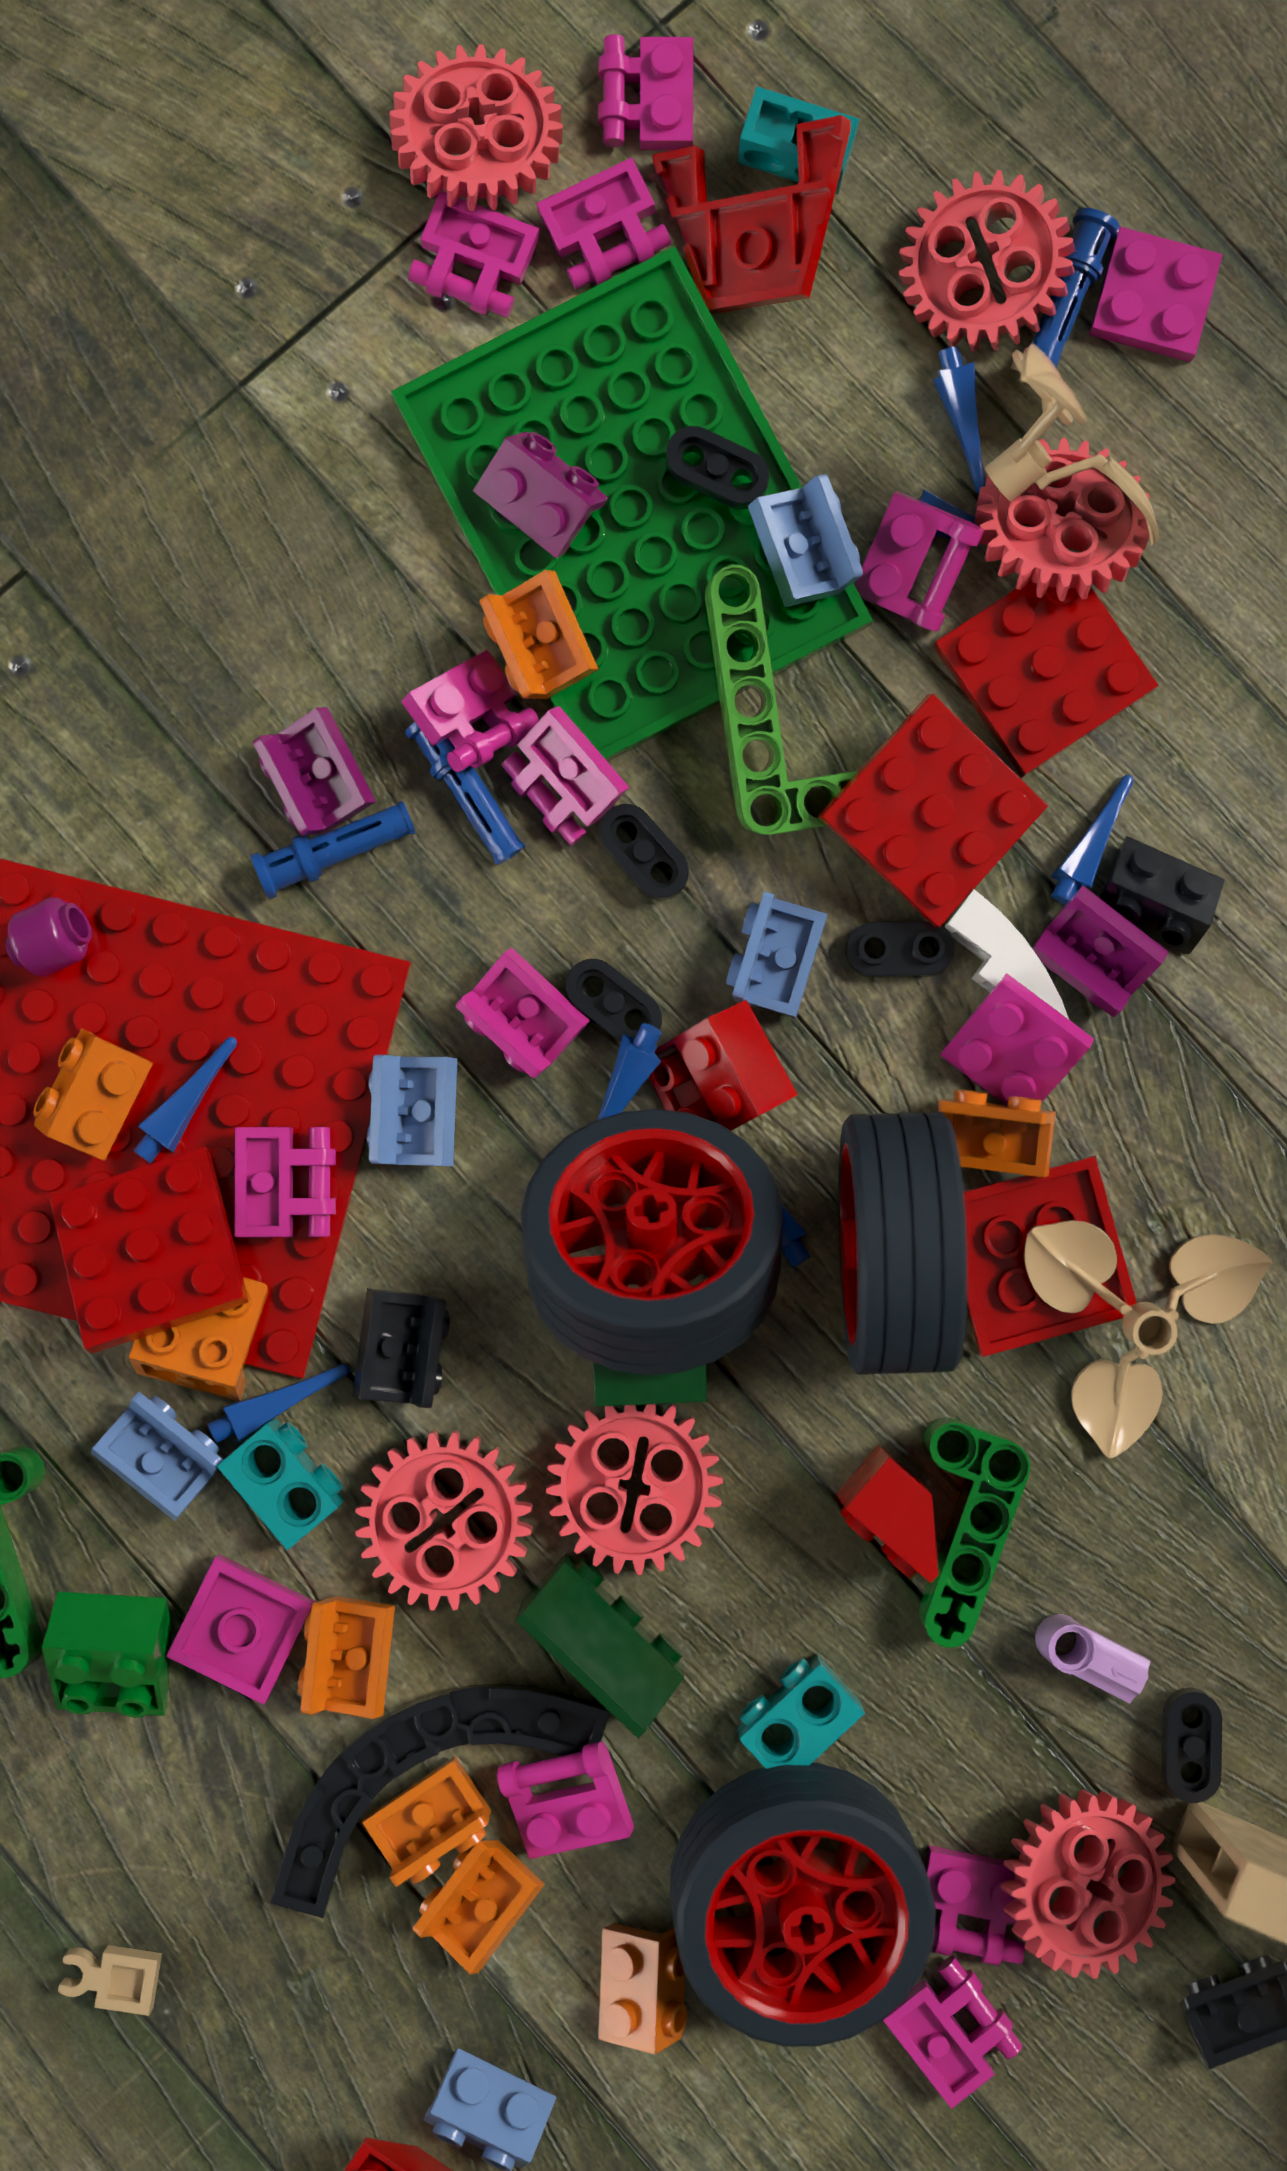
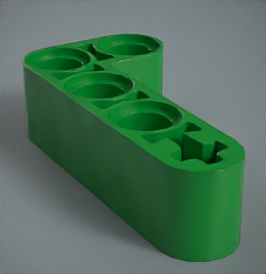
(961, 1535)
(18, 1604)

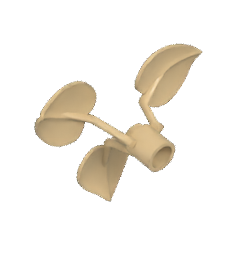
(1026, 458)
(1072, 1261)

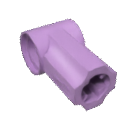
(1094, 1658)

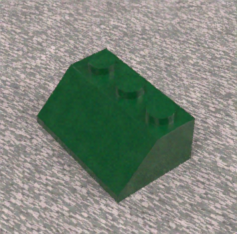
(602, 1642)

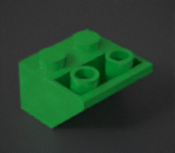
(109, 1653)

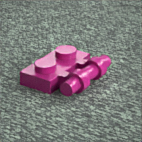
(665, 92)
(597, 209)
(480, 240)
(460, 698)
(572, 768)
(266, 1181)
(971, 1887)
(939, 2043)

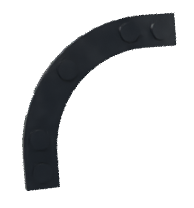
(400, 1742)

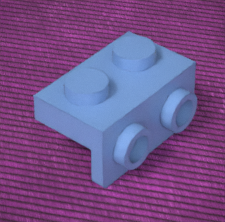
(806, 542)
(777, 955)
(412, 1110)
(158, 1455)
(489, 2111)

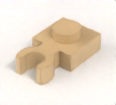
(123, 1978)

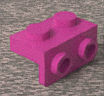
(522, 1014)

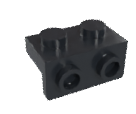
(1162, 895)
(400, 1347)
(1240, 2013)

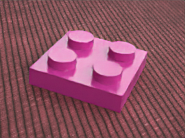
(1155, 294)
(1016, 1044)
(240, 1629)

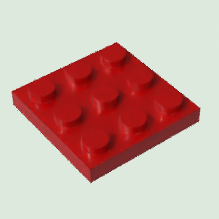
(1044, 671)
(933, 810)
(148, 1250)
(1000, 1298)

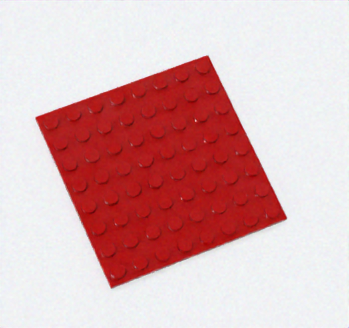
(172, 991)

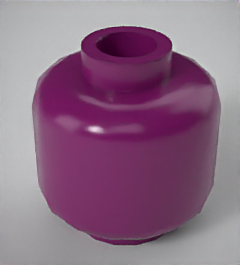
(48, 936)

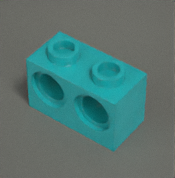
(771, 133)
(271, 1492)
(811, 1728)

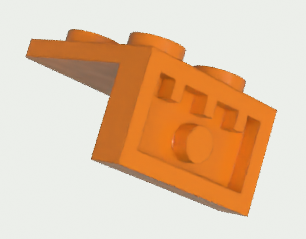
(206, 1351)

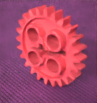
(476, 127)
(1032, 241)
(1063, 521)
(414, 1482)
(681, 1493)
(1126, 1902)

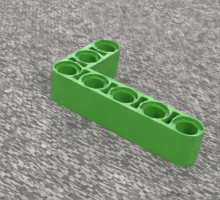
(765, 724)

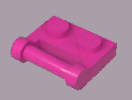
(900, 551)
(571, 1815)

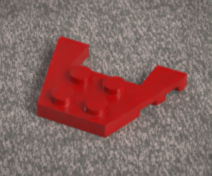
(759, 243)

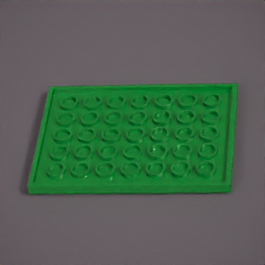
(609, 390)

